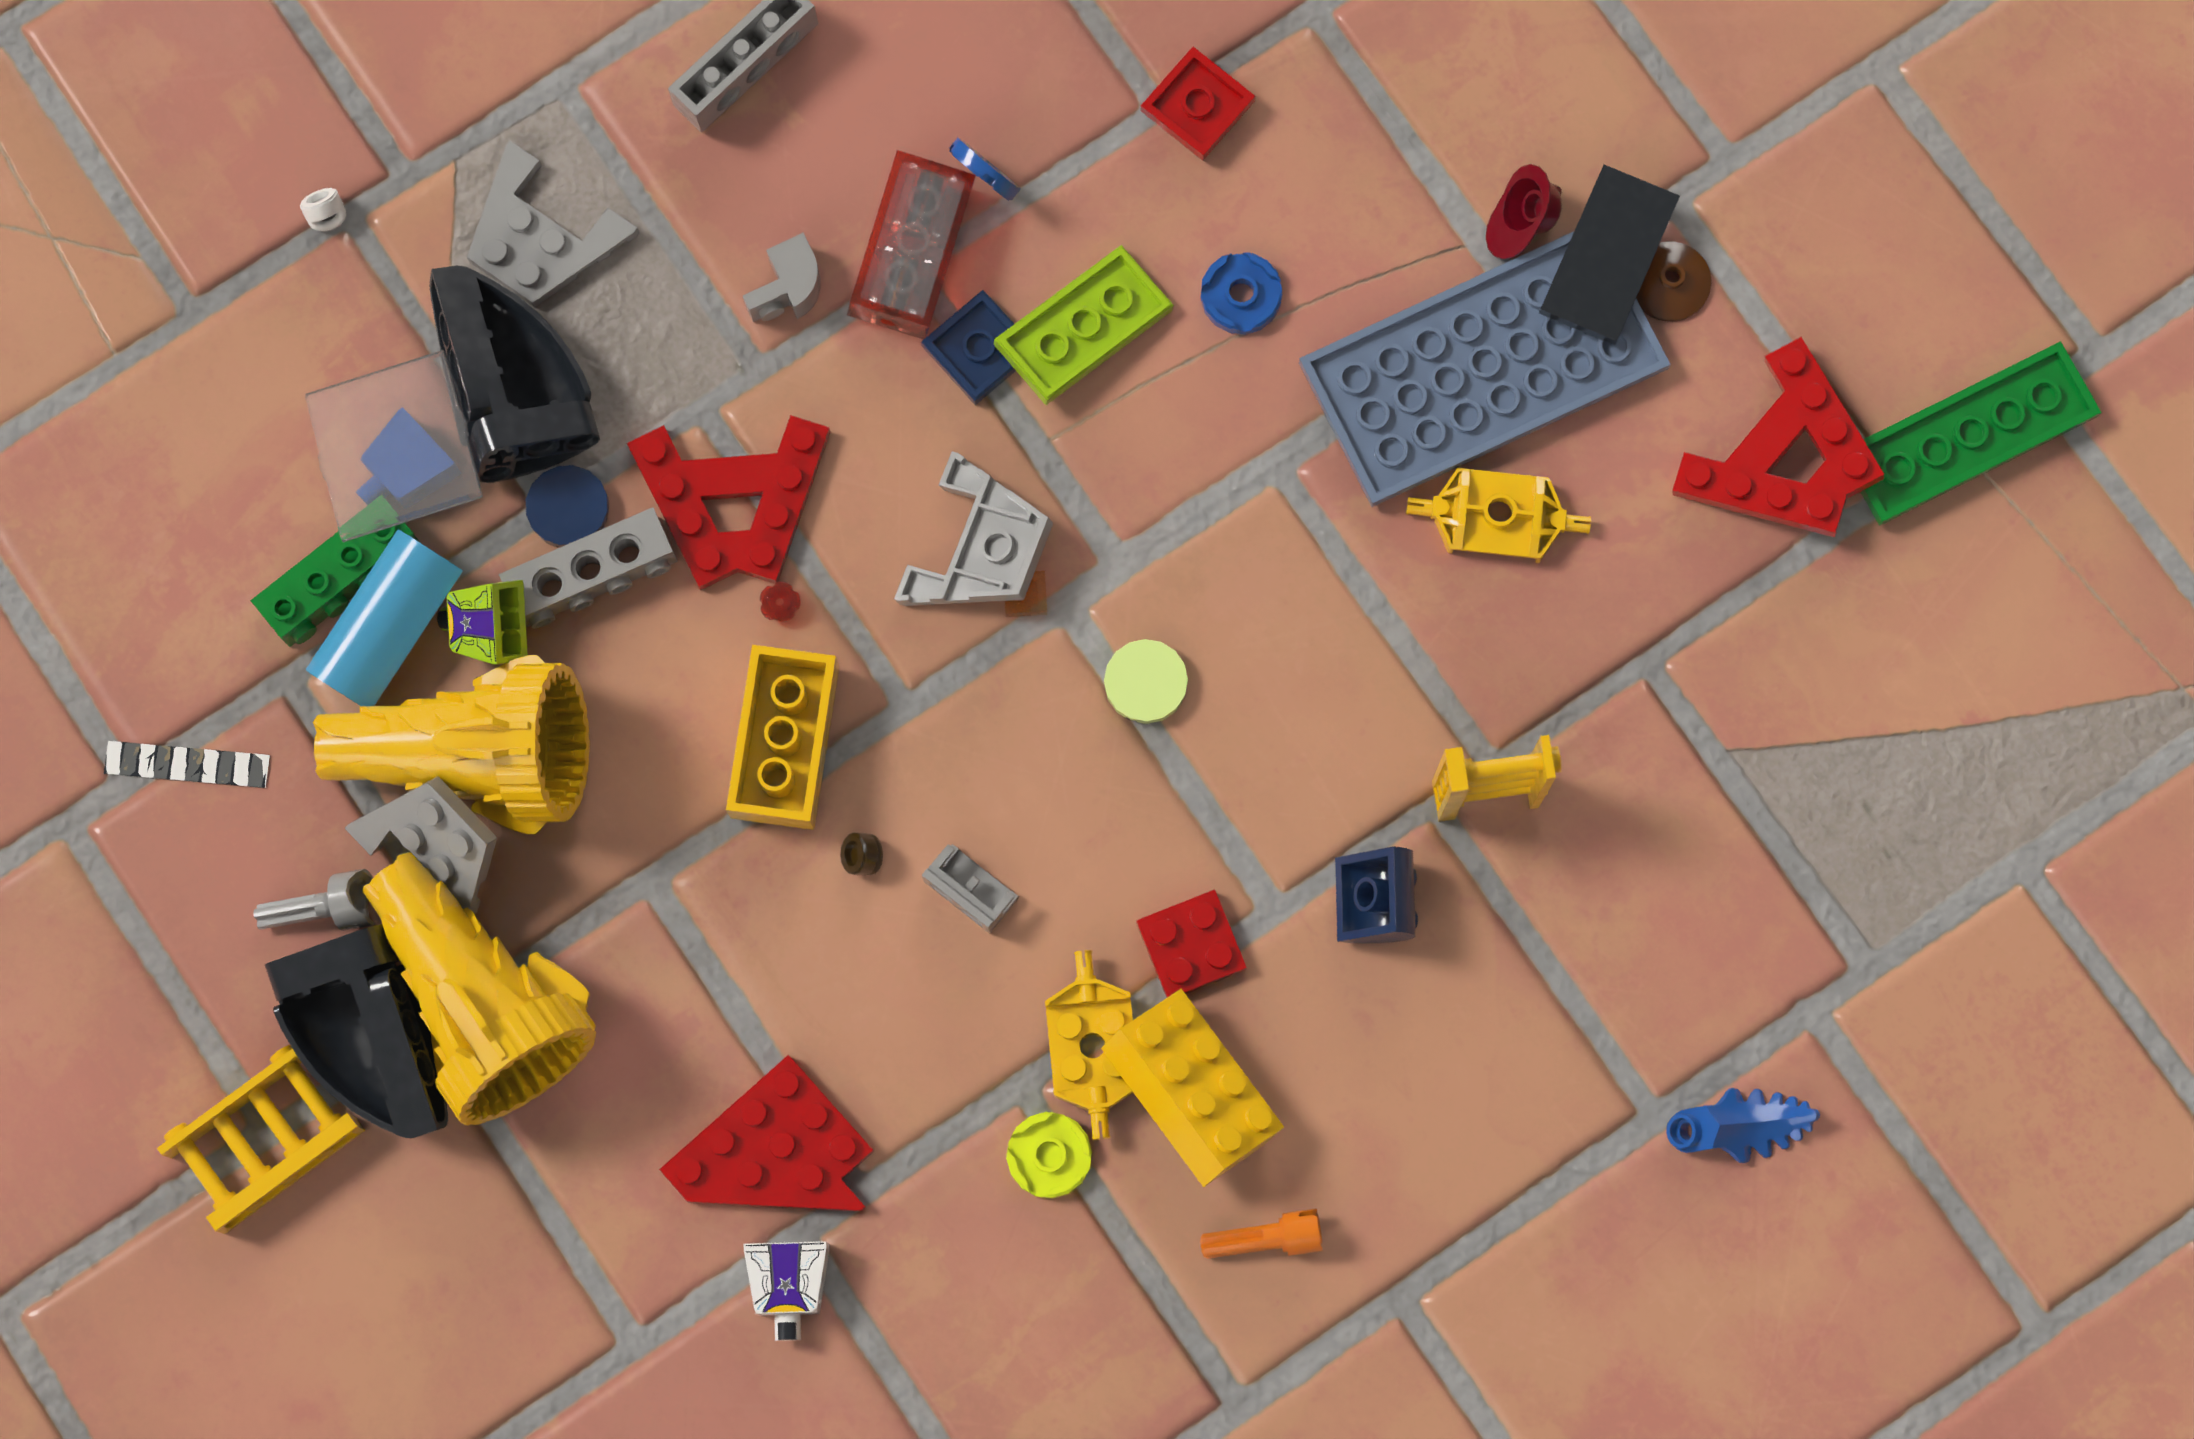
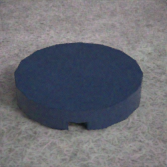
(566, 505)

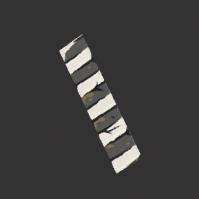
(186, 764)

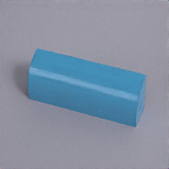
(384, 620)

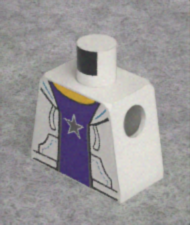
(787, 1282)

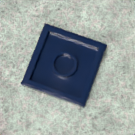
(967, 348)

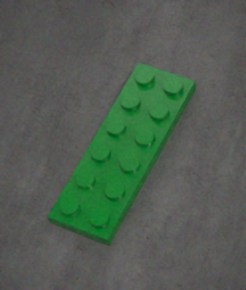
(1977, 431)

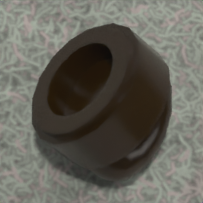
(861, 854)

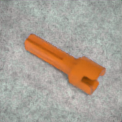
(1296, 1233)

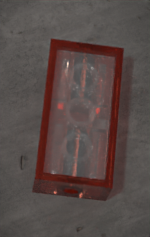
(911, 244)

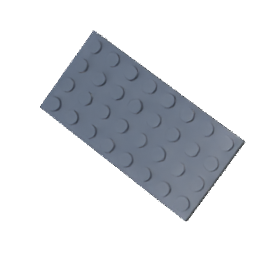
(1468, 375)

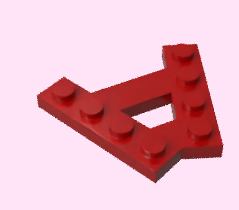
(778, 477)
(1744, 478)

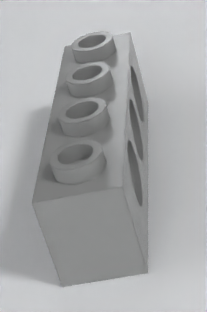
(741, 59)
(601, 548)

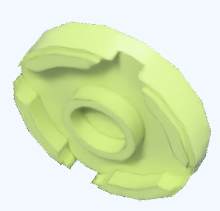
(1145, 681)

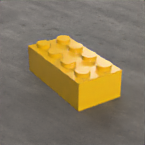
(782, 737)
(1192, 1087)

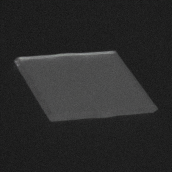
(393, 446)

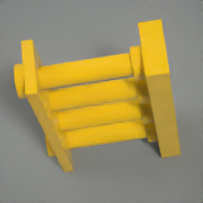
(1463, 781)
(264, 1181)

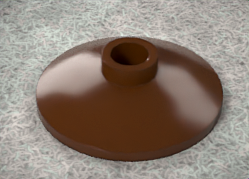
(1679, 299)

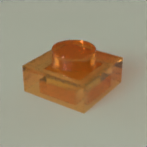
(1035, 599)

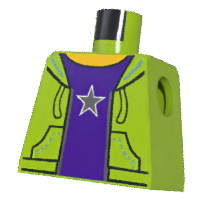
(487, 621)

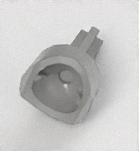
(342, 902)

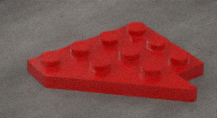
(773, 1150)

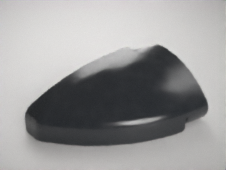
(511, 377)
(361, 1030)

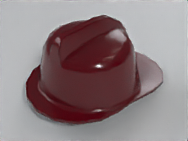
(1525, 209)

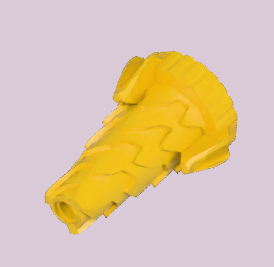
(508, 744)
(493, 1025)

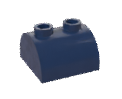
(1376, 896)

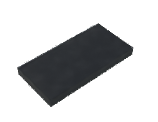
(1609, 254)

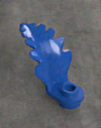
(1741, 1124)

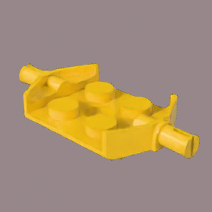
(1466, 525)
(1072, 1014)

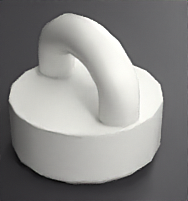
(323, 205)

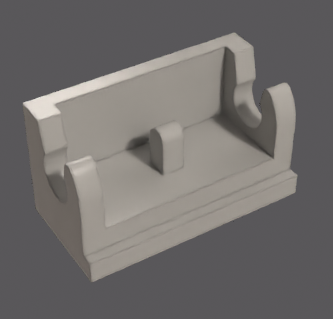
(969, 888)

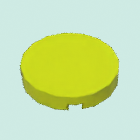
(1049, 1155)

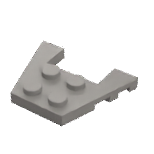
(527, 248)
(994, 551)
(438, 833)

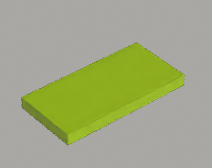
(1083, 325)

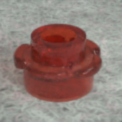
(785, 611)

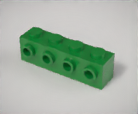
(321, 584)

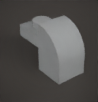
(796, 282)

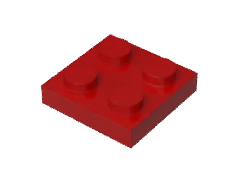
(1197, 103)
(1191, 944)

